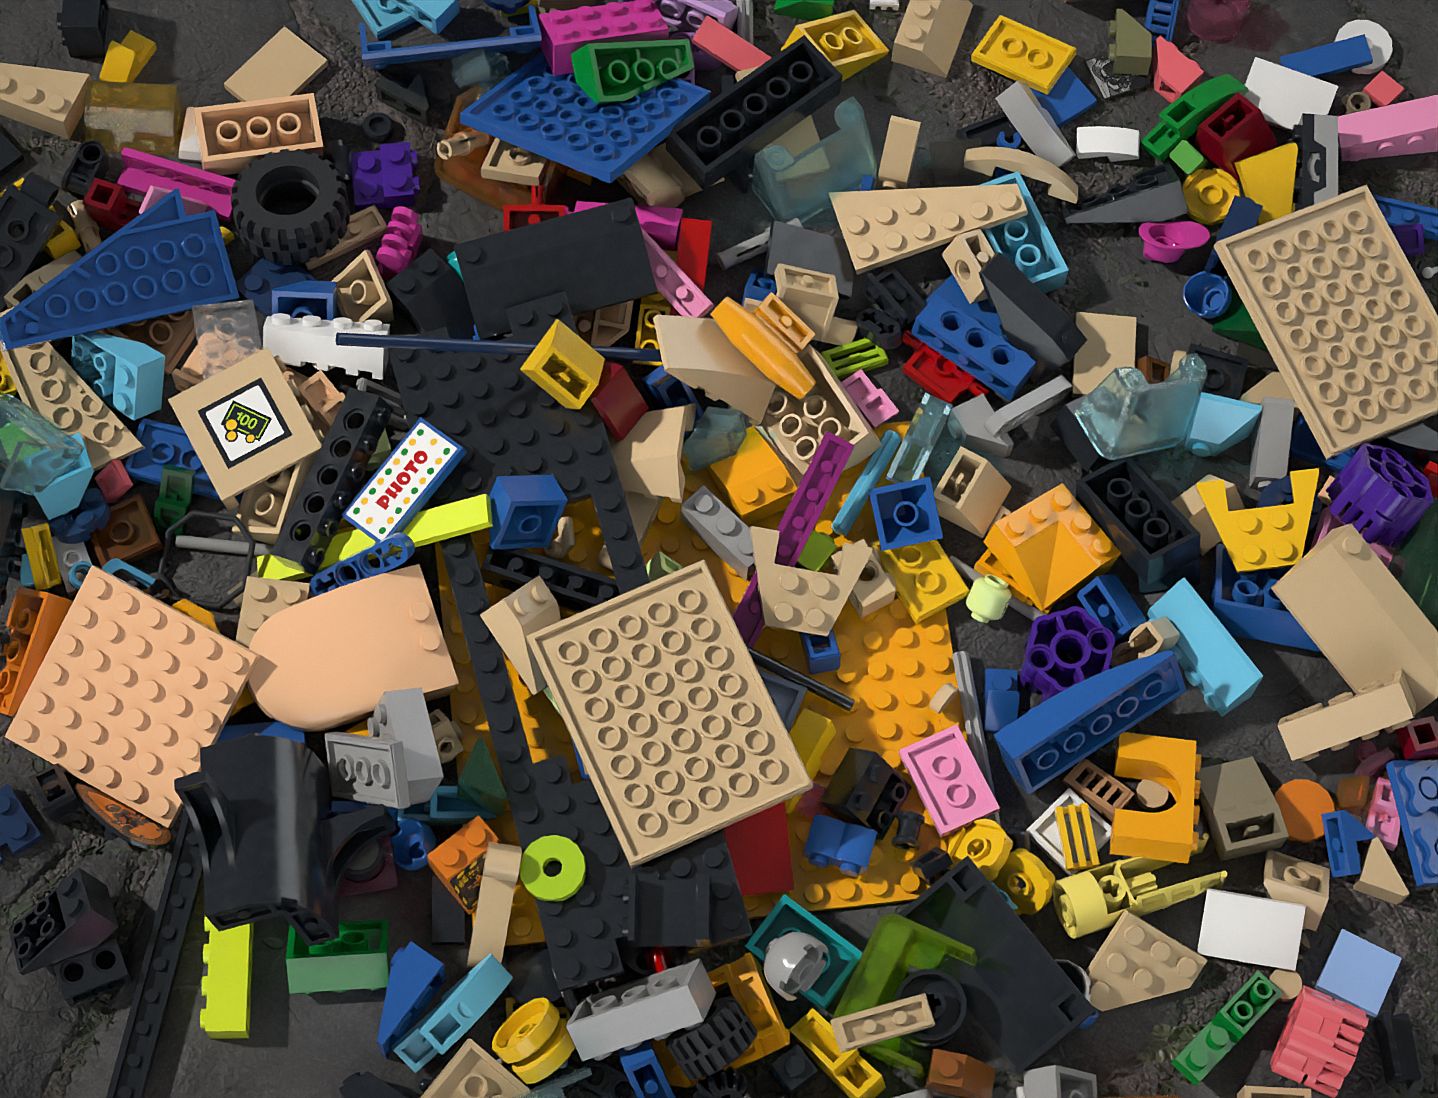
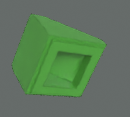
(1188, 157)

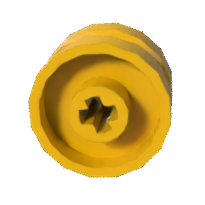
(534, 1041)

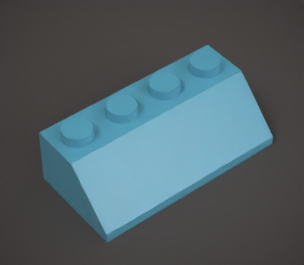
(1207, 649)

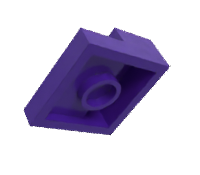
(385, 177)

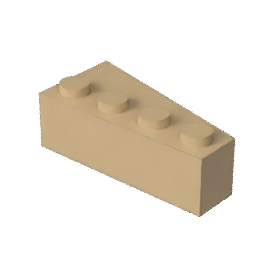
(1348, 718)

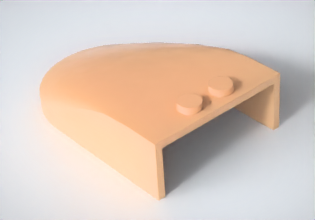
(346, 647)

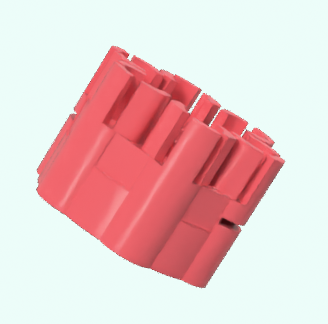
(1312, 1038)

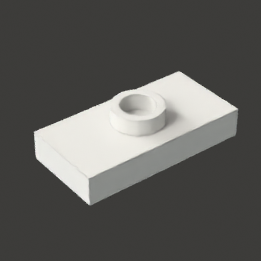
(67, 556)

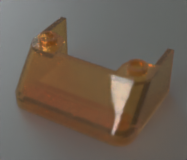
(465, 171)

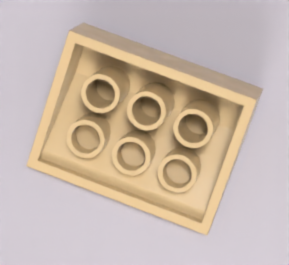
(797, 426)

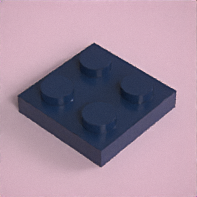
(265, 276)

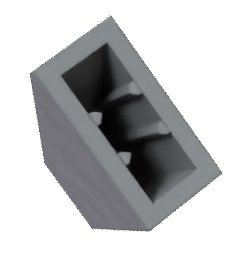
(1271, 442)

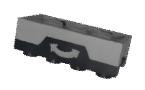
(1316, 160)

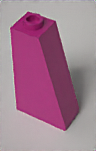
(659, 223)

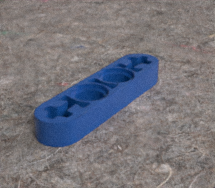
(360, 563)

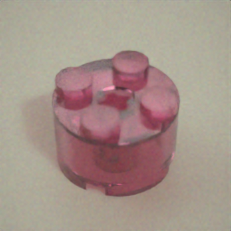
(1216, 18)

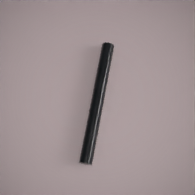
(796, 677)

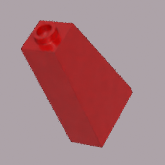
(694, 252)

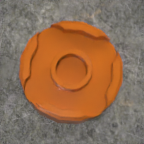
(1301, 809)

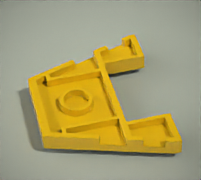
(1264, 535)

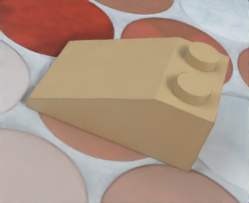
(516, 617)

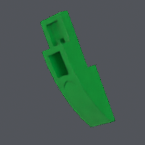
(1188, 112)
(1226, 1028)

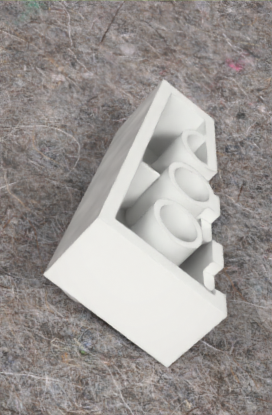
(314, 342)

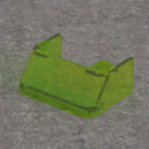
(882, 967)

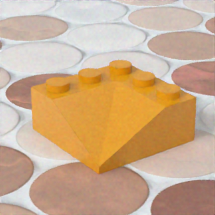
(1051, 547)

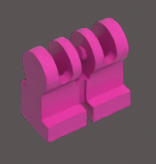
(400, 244)

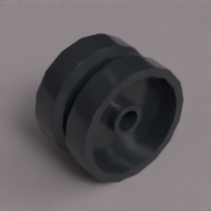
(946, 1001)

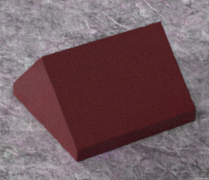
(618, 400)

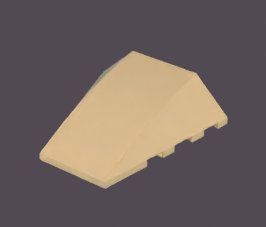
(705, 357)
(652, 453)

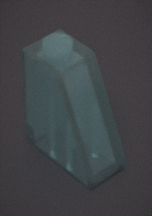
(919, 439)

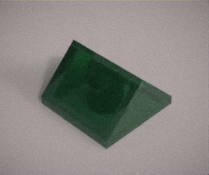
(480, 782)

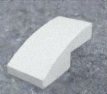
(1113, 142)

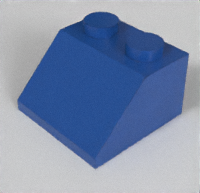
(525, 511)

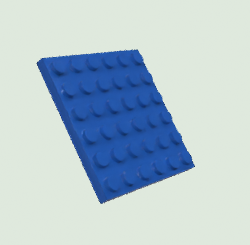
(566, 126)

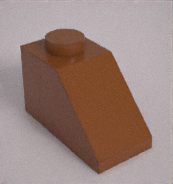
(959, 1075)

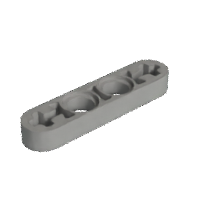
(1028, 406)

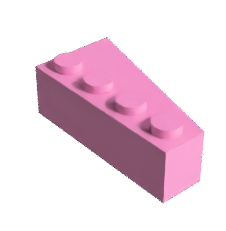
(1390, 130)

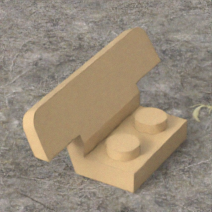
(813, 300)

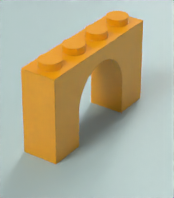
(1166, 833)

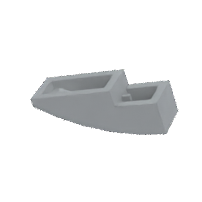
(1035, 124)

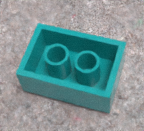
(841, 956)

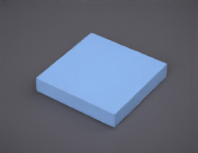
(1358, 972)

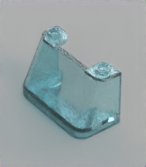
(801, 184)
(1135, 418)

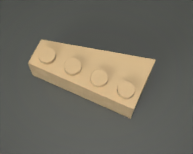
(43, 97)

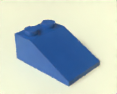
(410, 988)

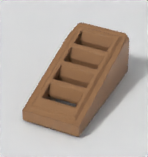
(1100, 804)

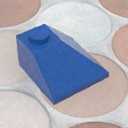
(306, 299)
(905, 513)

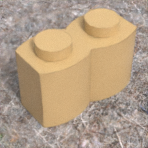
(1146, 640)

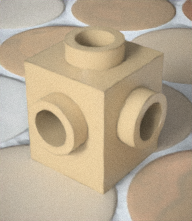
(446, 736)

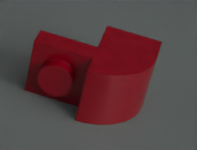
(110, 205)
(1419, 739)

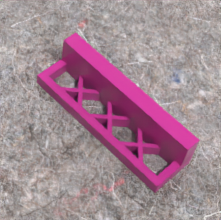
(146, 169)

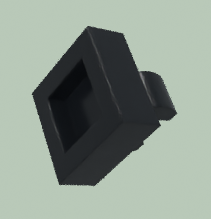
(930, 864)

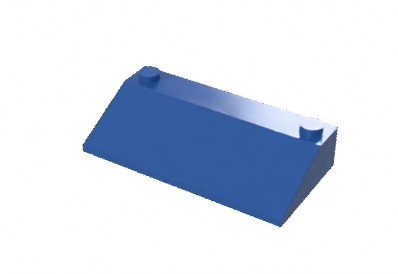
(380, 54)

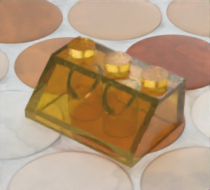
(132, 116)

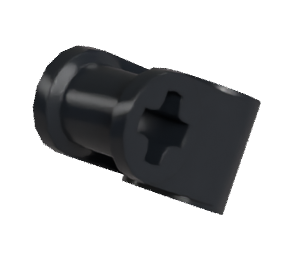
(82, 172)

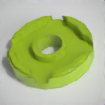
(539, 855)

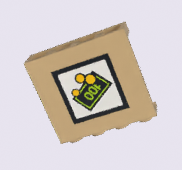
(247, 424)

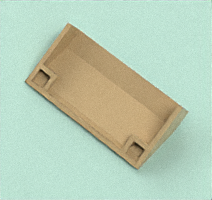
(1361, 616)

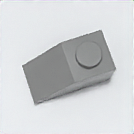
(967, 425)

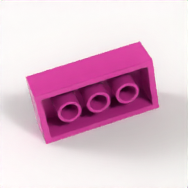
(615, 22)

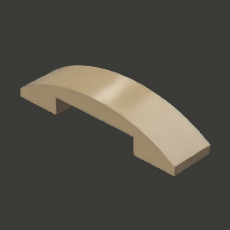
(987, 158)

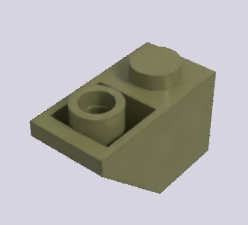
(1130, 46)

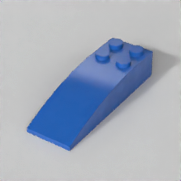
(1086, 718)

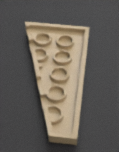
(904, 222)
(68, 402)

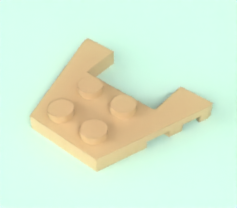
(802, 597)

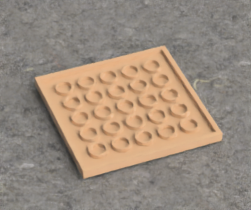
(131, 695)

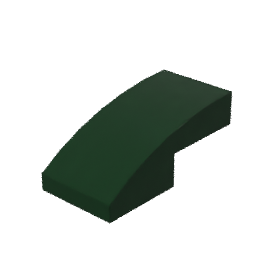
(174, 498)

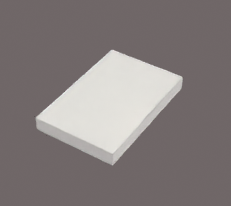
(1286, 94)
(1251, 929)

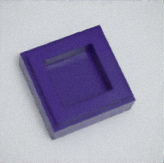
(1410, 238)

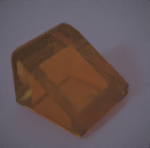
(1352, 794)

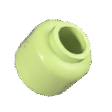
(988, 598)

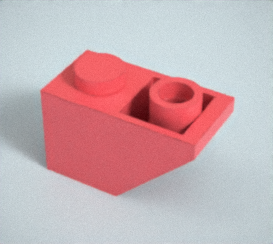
(1173, 71)

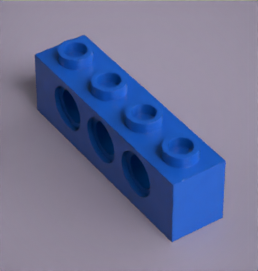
(980, 361)

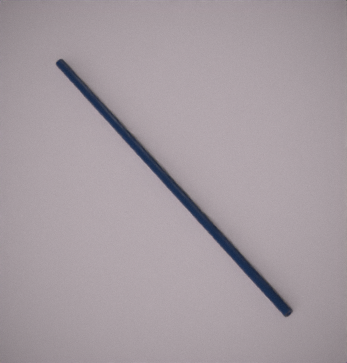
(480, 346)

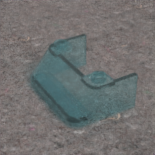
(32, 448)

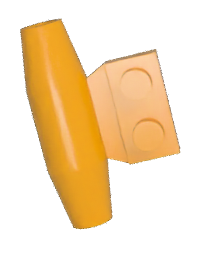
(770, 340)

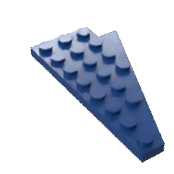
(139, 273)

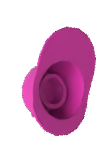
(1169, 240)

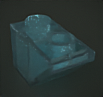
(715, 437)

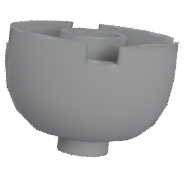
(793, 963)

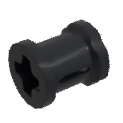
(908, 830)

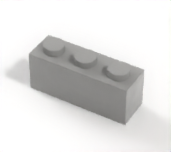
(720, 531)

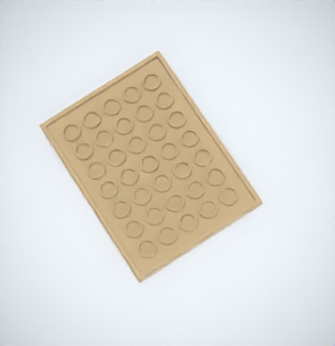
(1340, 318)
(668, 713)

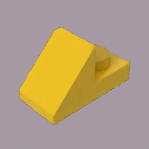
(127, 59)

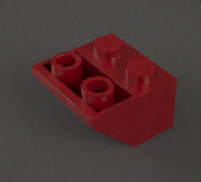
(1234, 134)

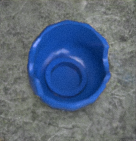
(1207, 295)
(413, 844)

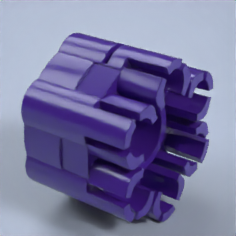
(1385, 490)
(1068, 631)

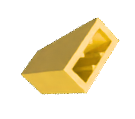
(1270, 180)

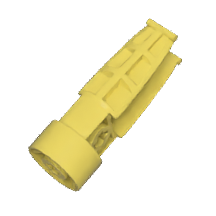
(1087, 909)

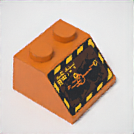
(461, 861)

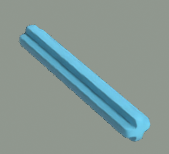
(865, 482)

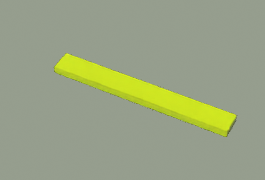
(425, 528)

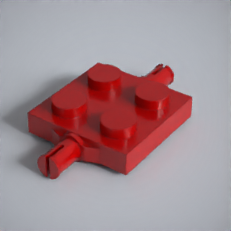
(938, 373)

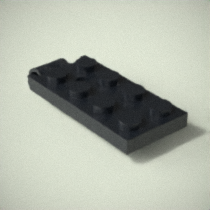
(31, 209)

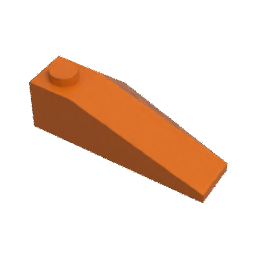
(34, 625)

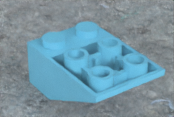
(120, 372)

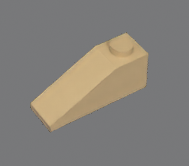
(898, 154)

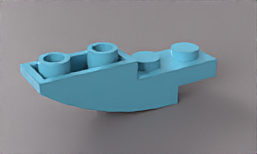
(455, 1014)

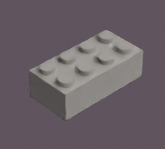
(641, 1011)

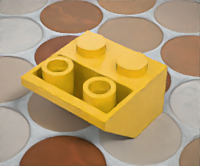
(565, 366)

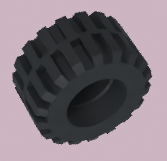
(714, 1043)

